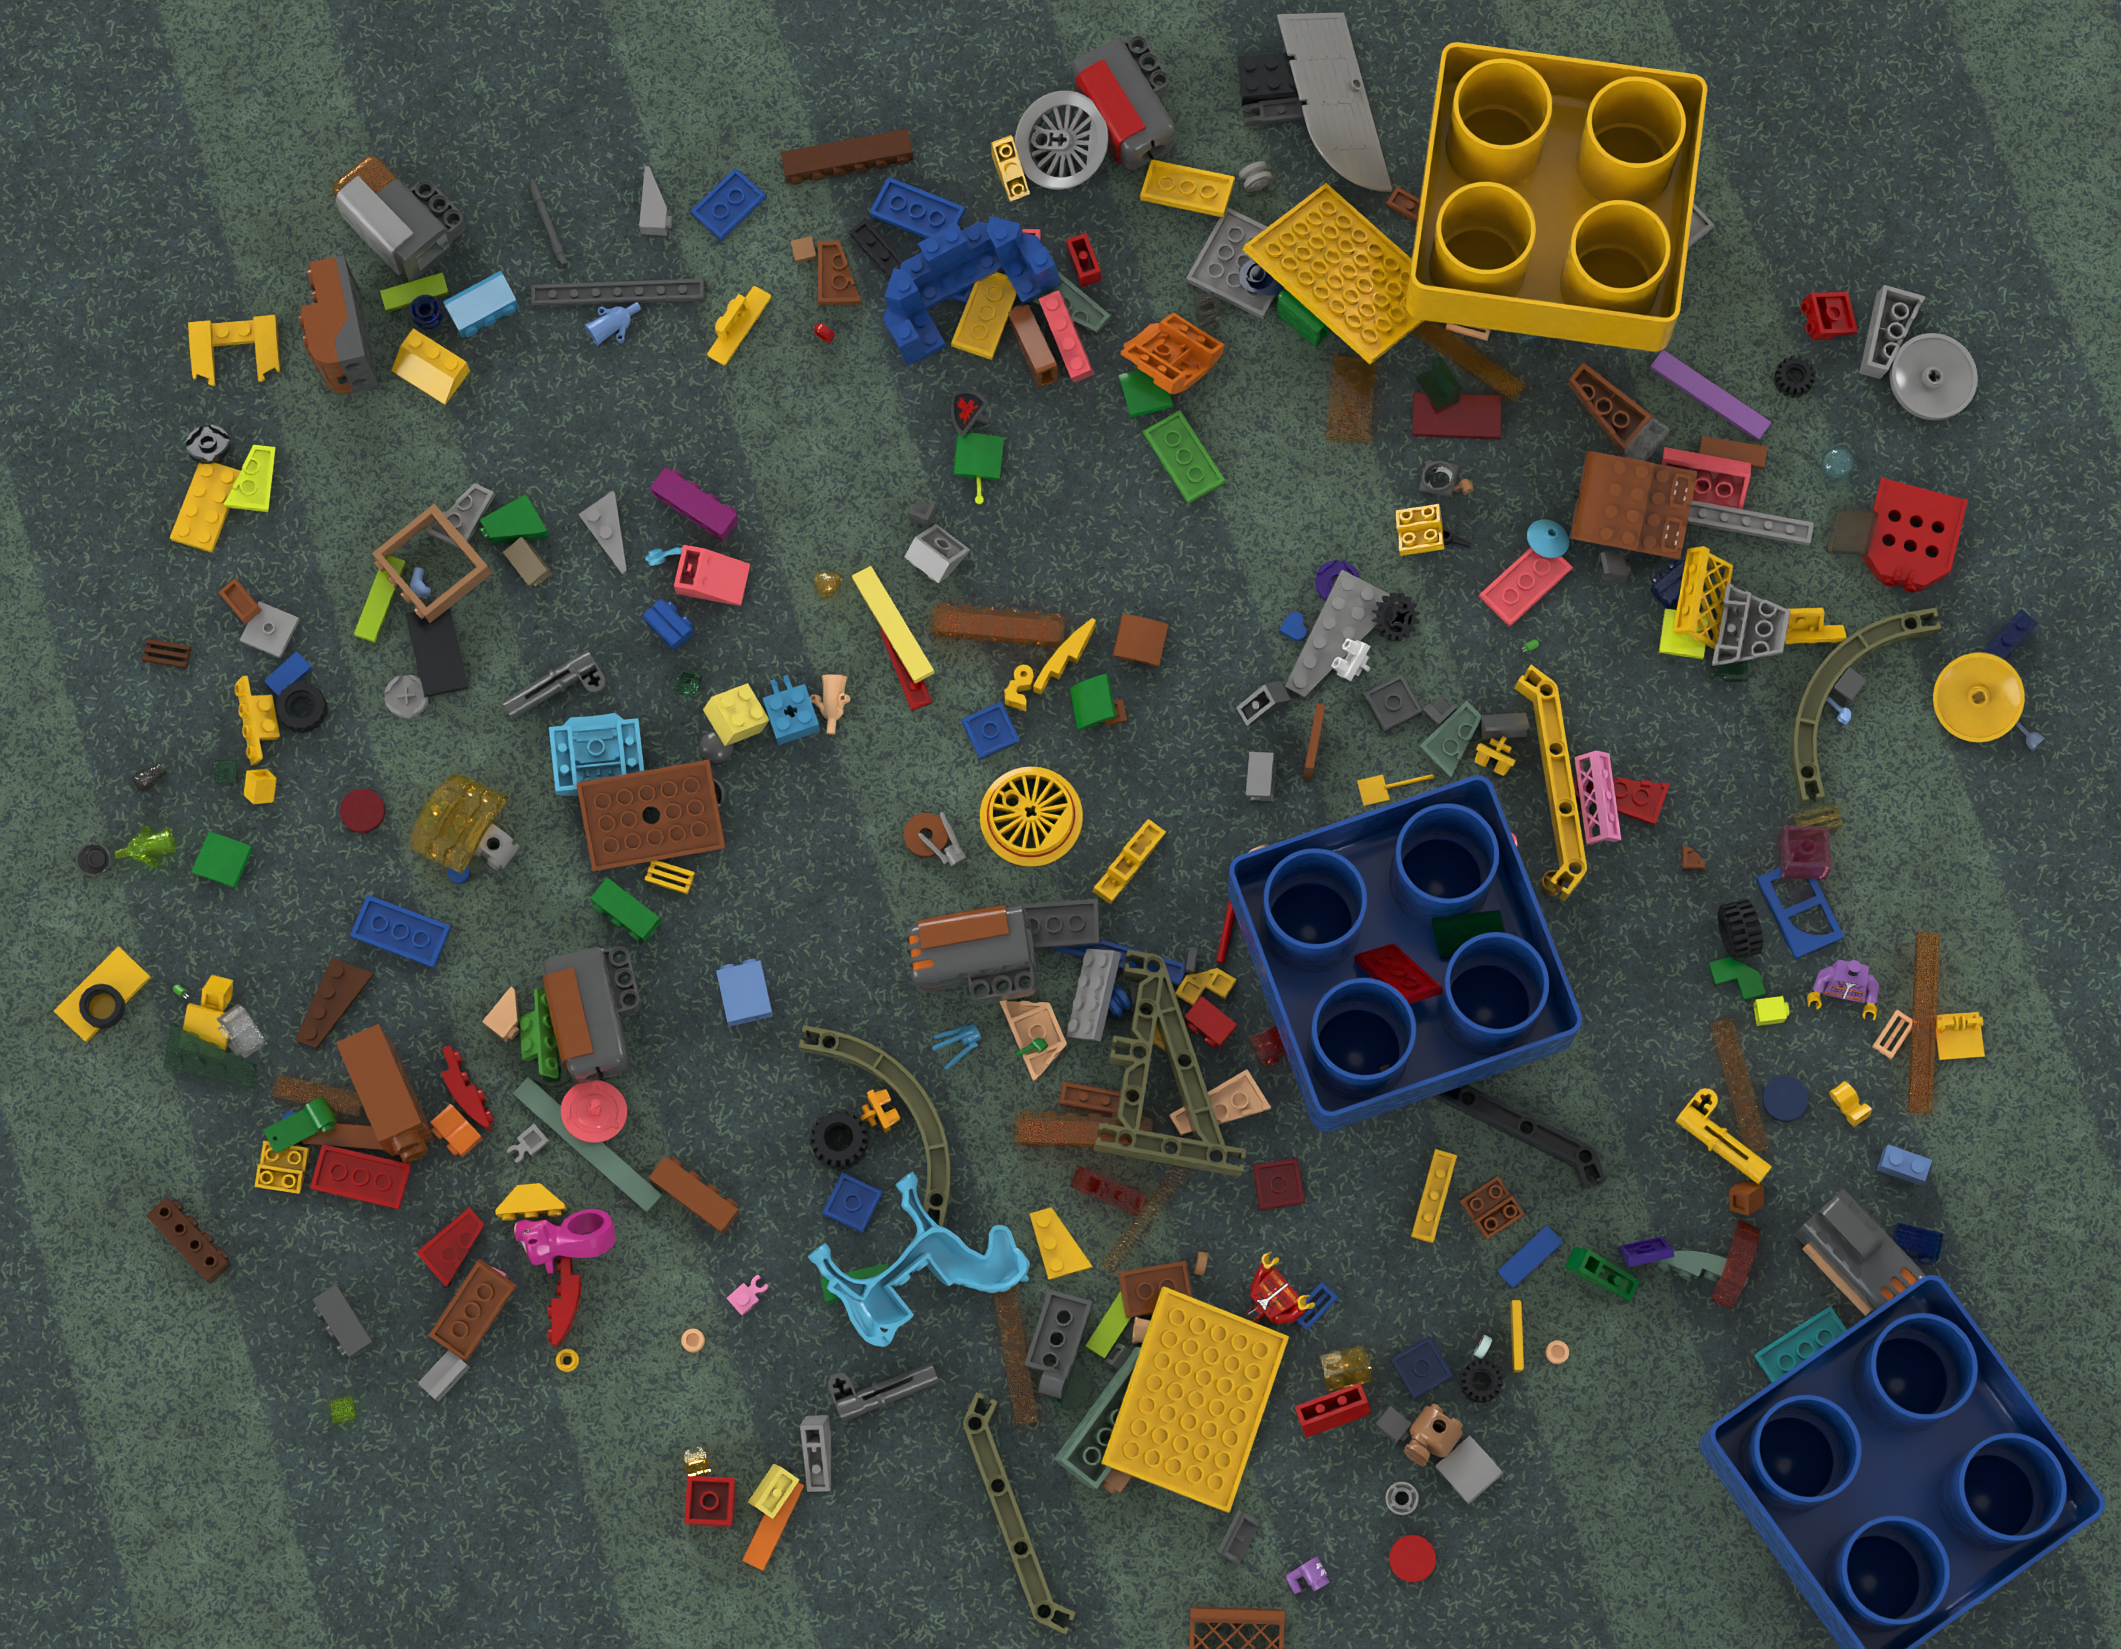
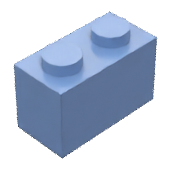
(1904, 1165)

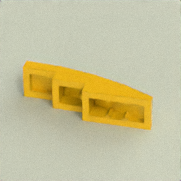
(1069, 651)
(1129, 861)

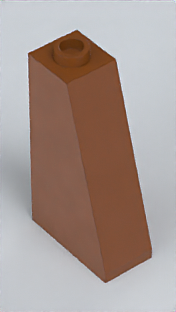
(1033, 345)

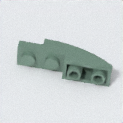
(1692, 1263)

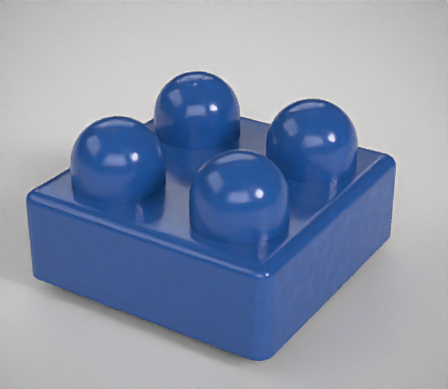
(1378, 884)
(1901, 1472)

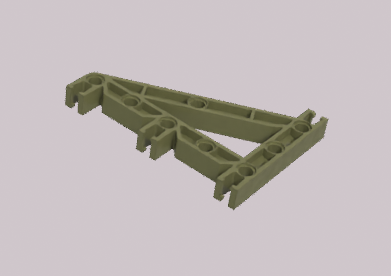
(1159, 997)

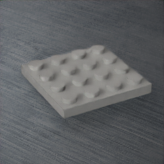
(1222, 259)

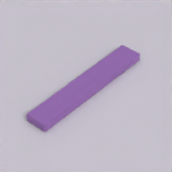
(1710, 395)

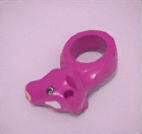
(545, 1241)

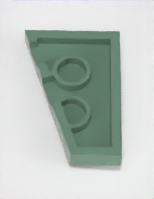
(1450, 740)

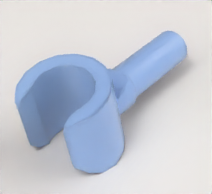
(1844, 713)

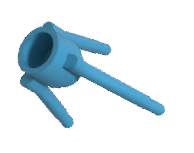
(967, 1035)

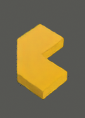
(1213, 980)

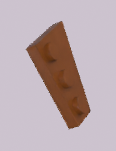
(834, 276)

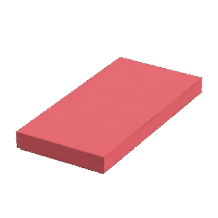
(1524, 585)

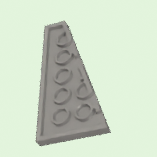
(1343, 616)

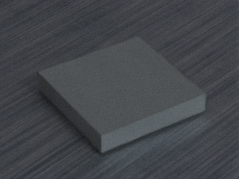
(1393, 703)

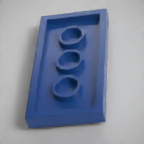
(914, 209)
(400, 931)

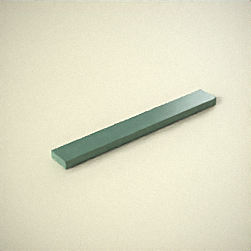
(596, 1153)

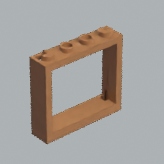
(452, 595)

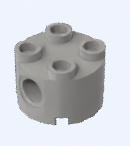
(506, 851)

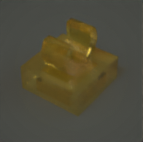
(696, 1463)

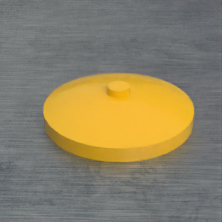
(1978, 697)

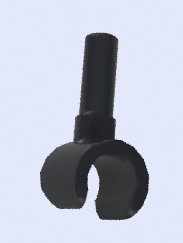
(1454, 540)

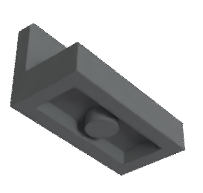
(1504, 725)

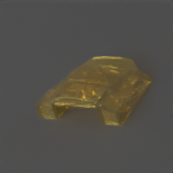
(455, 821)

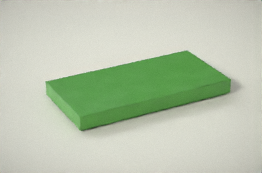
(1184, 457)

